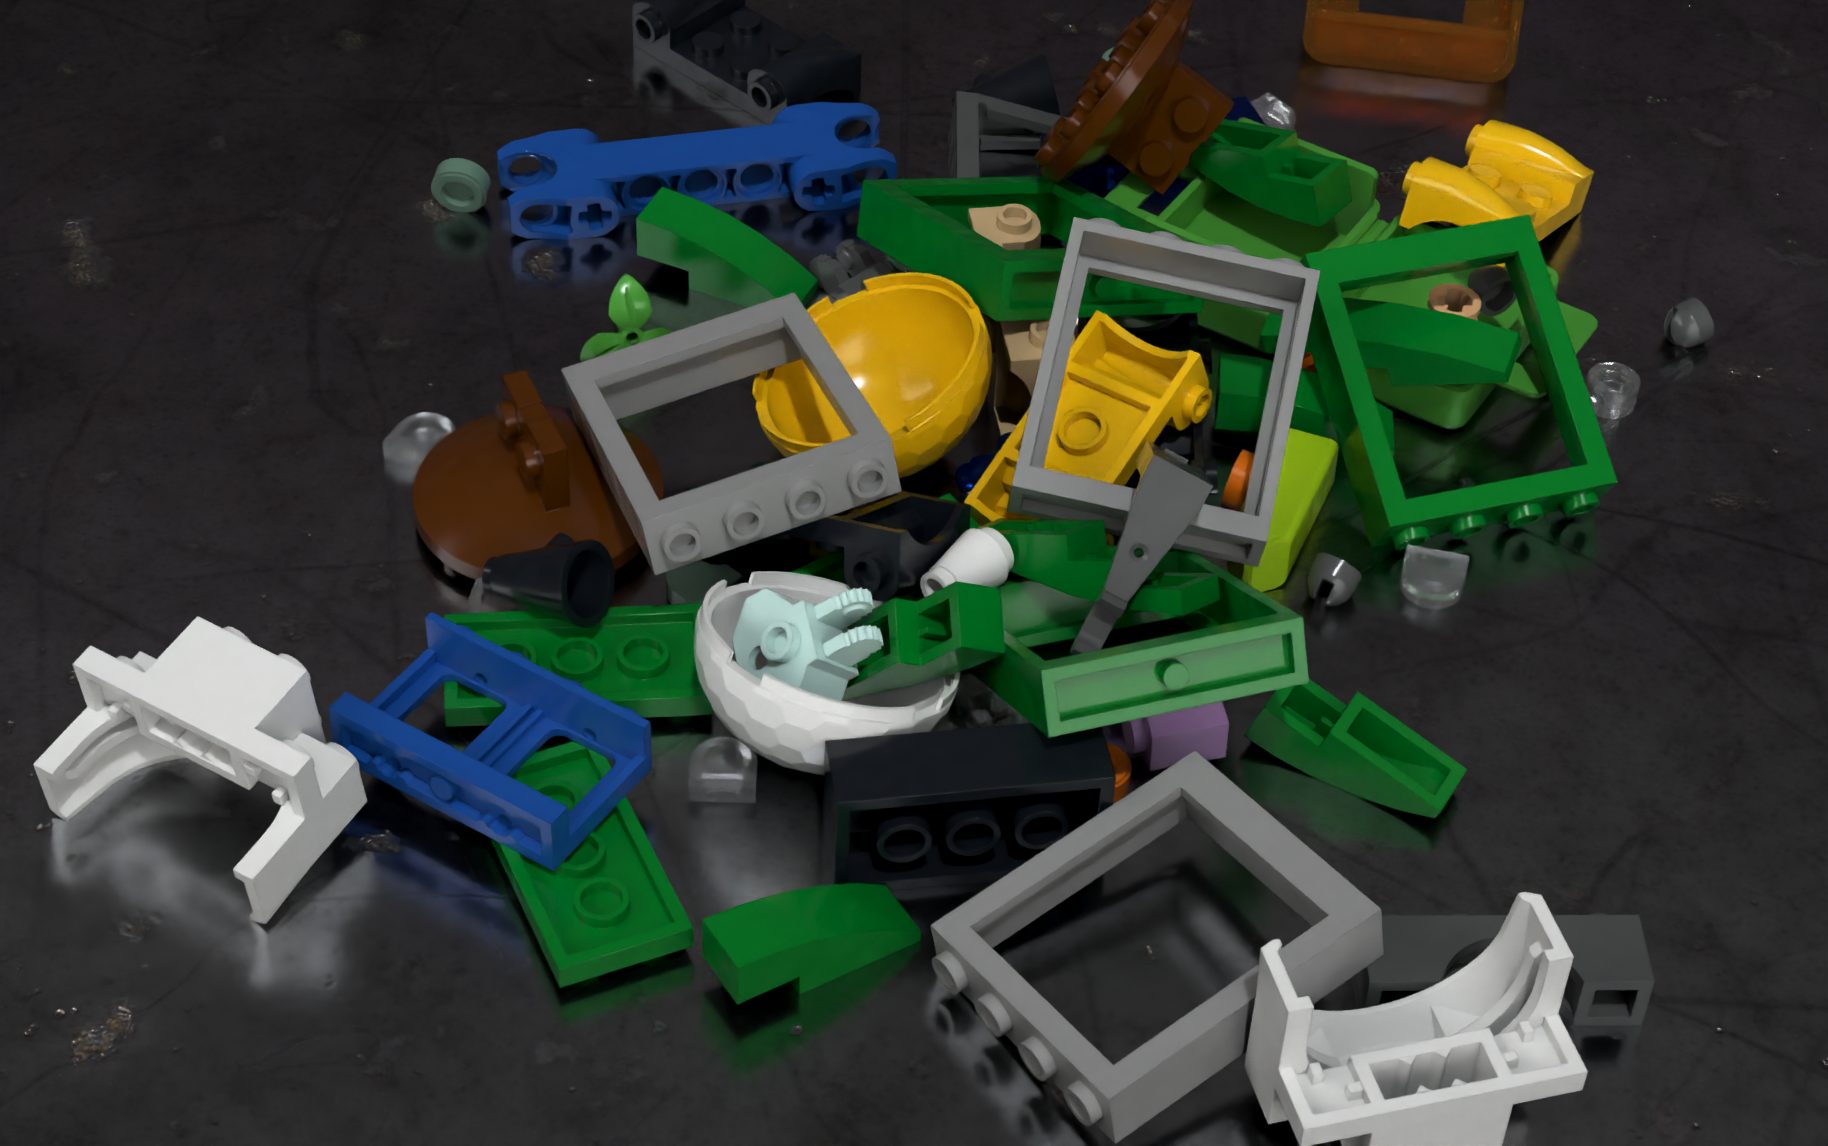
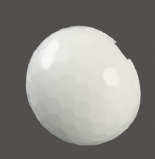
(786, 720)

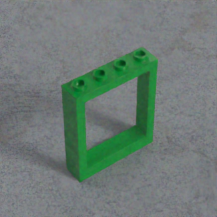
(929, 232)
(1356, 418)
(1236, 651)

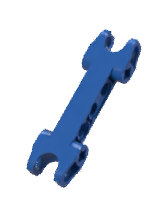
(599, 181)

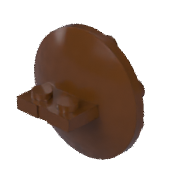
(1139, 105)
(518, 483)

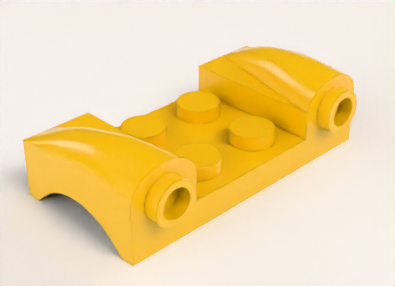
(1506, 177)
(1108, 406)

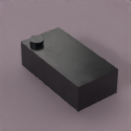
(957, 802)

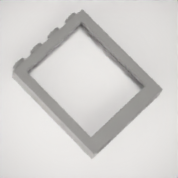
(1190, 269)
(751, 502)
(1126, 1095)

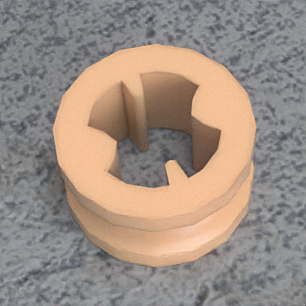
(1455, 300)

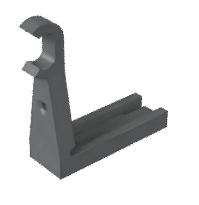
(991, 125)
(1160, 511)

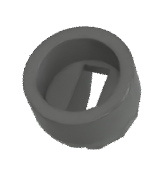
(1493, 287)
(1688, 323)
(1332, 577)

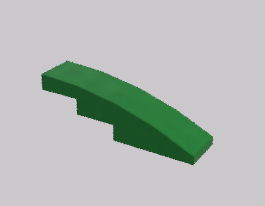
(1422, 344)
(1076, 561)

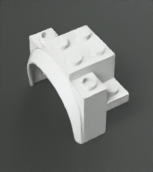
(228, 711)
(1427, 1064)

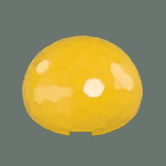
(912, 352)

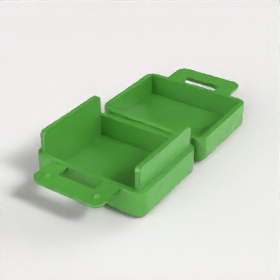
(1214, 216)

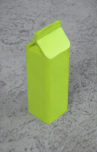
(1302, 489)

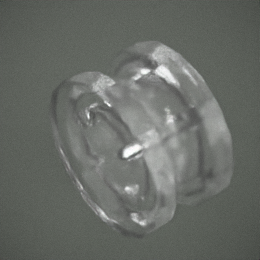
(1612, 389)

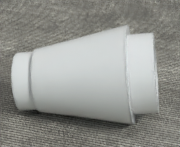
(974, 558)

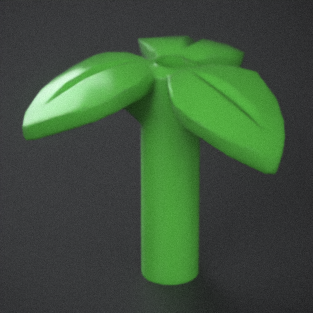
(629, 311)

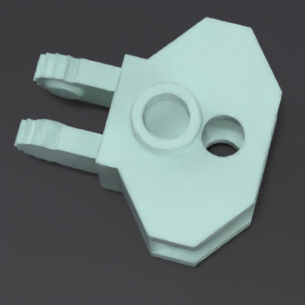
(806, 641)

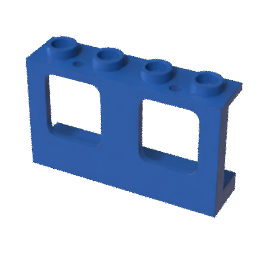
(478, 782)

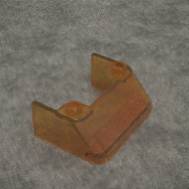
(1470, 51)

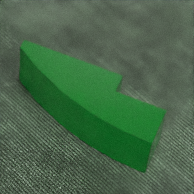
(1271, 173)
(718, 251)
(1242, 394)
(930, 638)
(1356, 749)
(804, 937)

